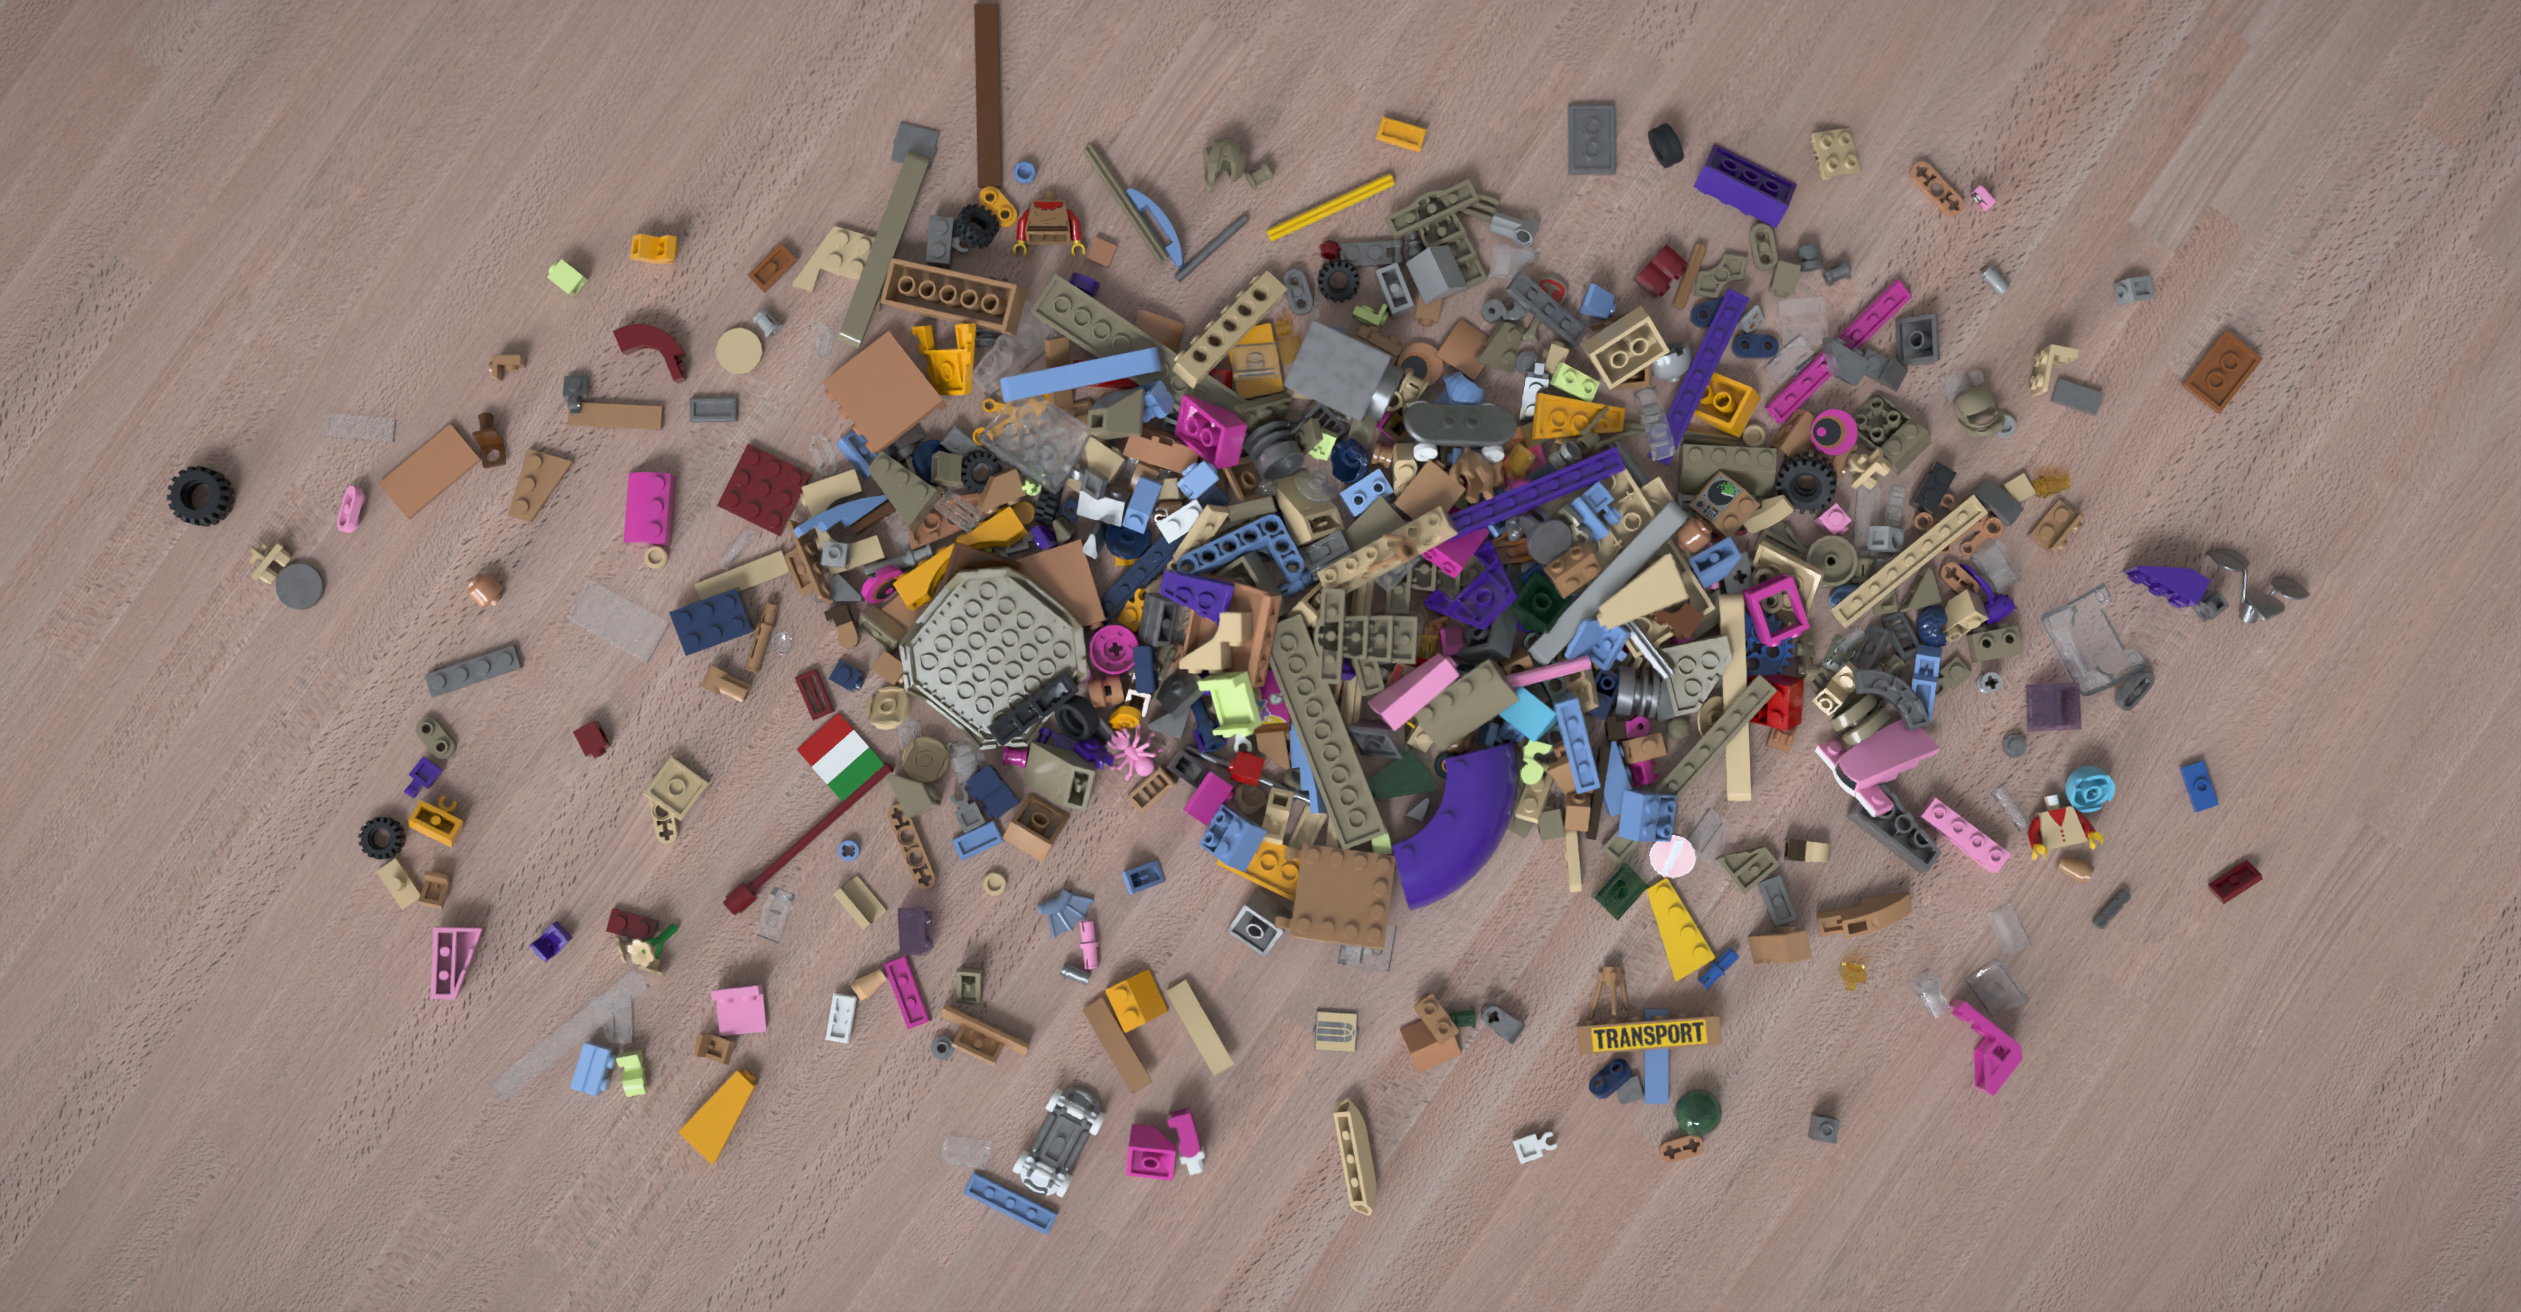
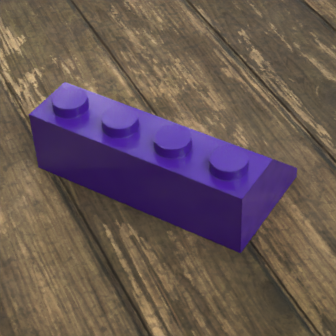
(1745, 186)

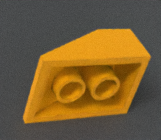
(1727, 405)

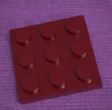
(764, 490)

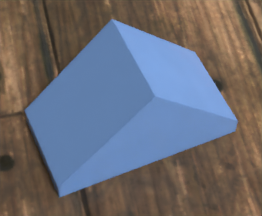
(1143, 877)

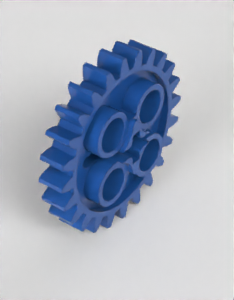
(1765, 664)

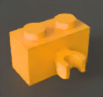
(437, 822)

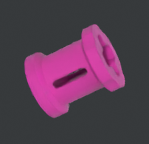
(1015, 756)

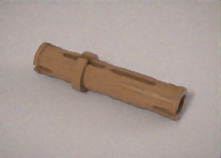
(761, 637)

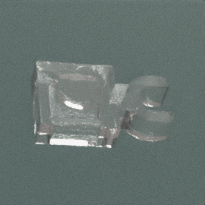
(900, 535)

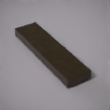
(1597, 795)

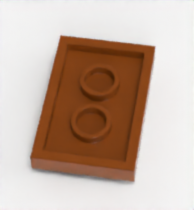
(2222, 372)

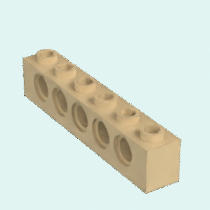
(1195, 371)
(1352, 570)

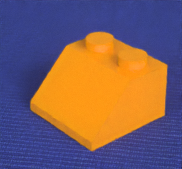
(1136, 1000)

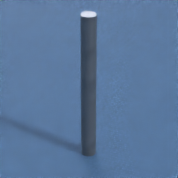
(1211, 248)

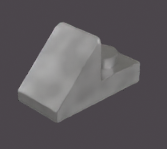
(1883, 370)

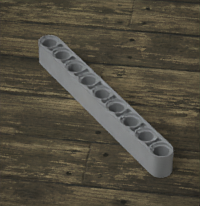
(1608, 582)

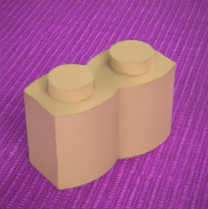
(1404, 466)

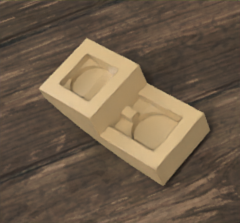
(1772, 512)

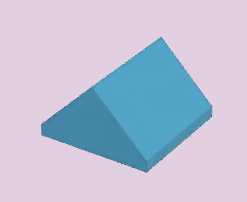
(1530, 715)

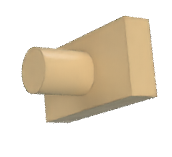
(399, 883)

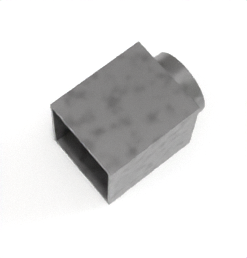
(1344, 373)

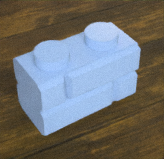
(593, 1068)

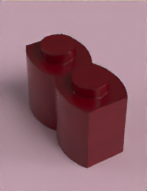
(1660, 272)

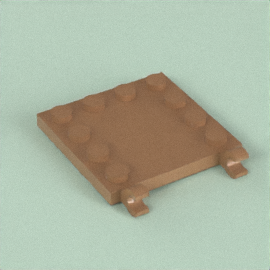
(1340, 896)

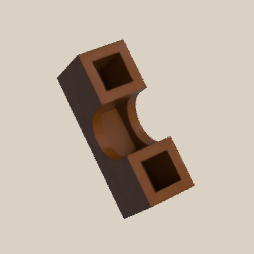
(1683, 621)

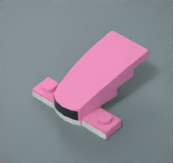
(1876, 762)

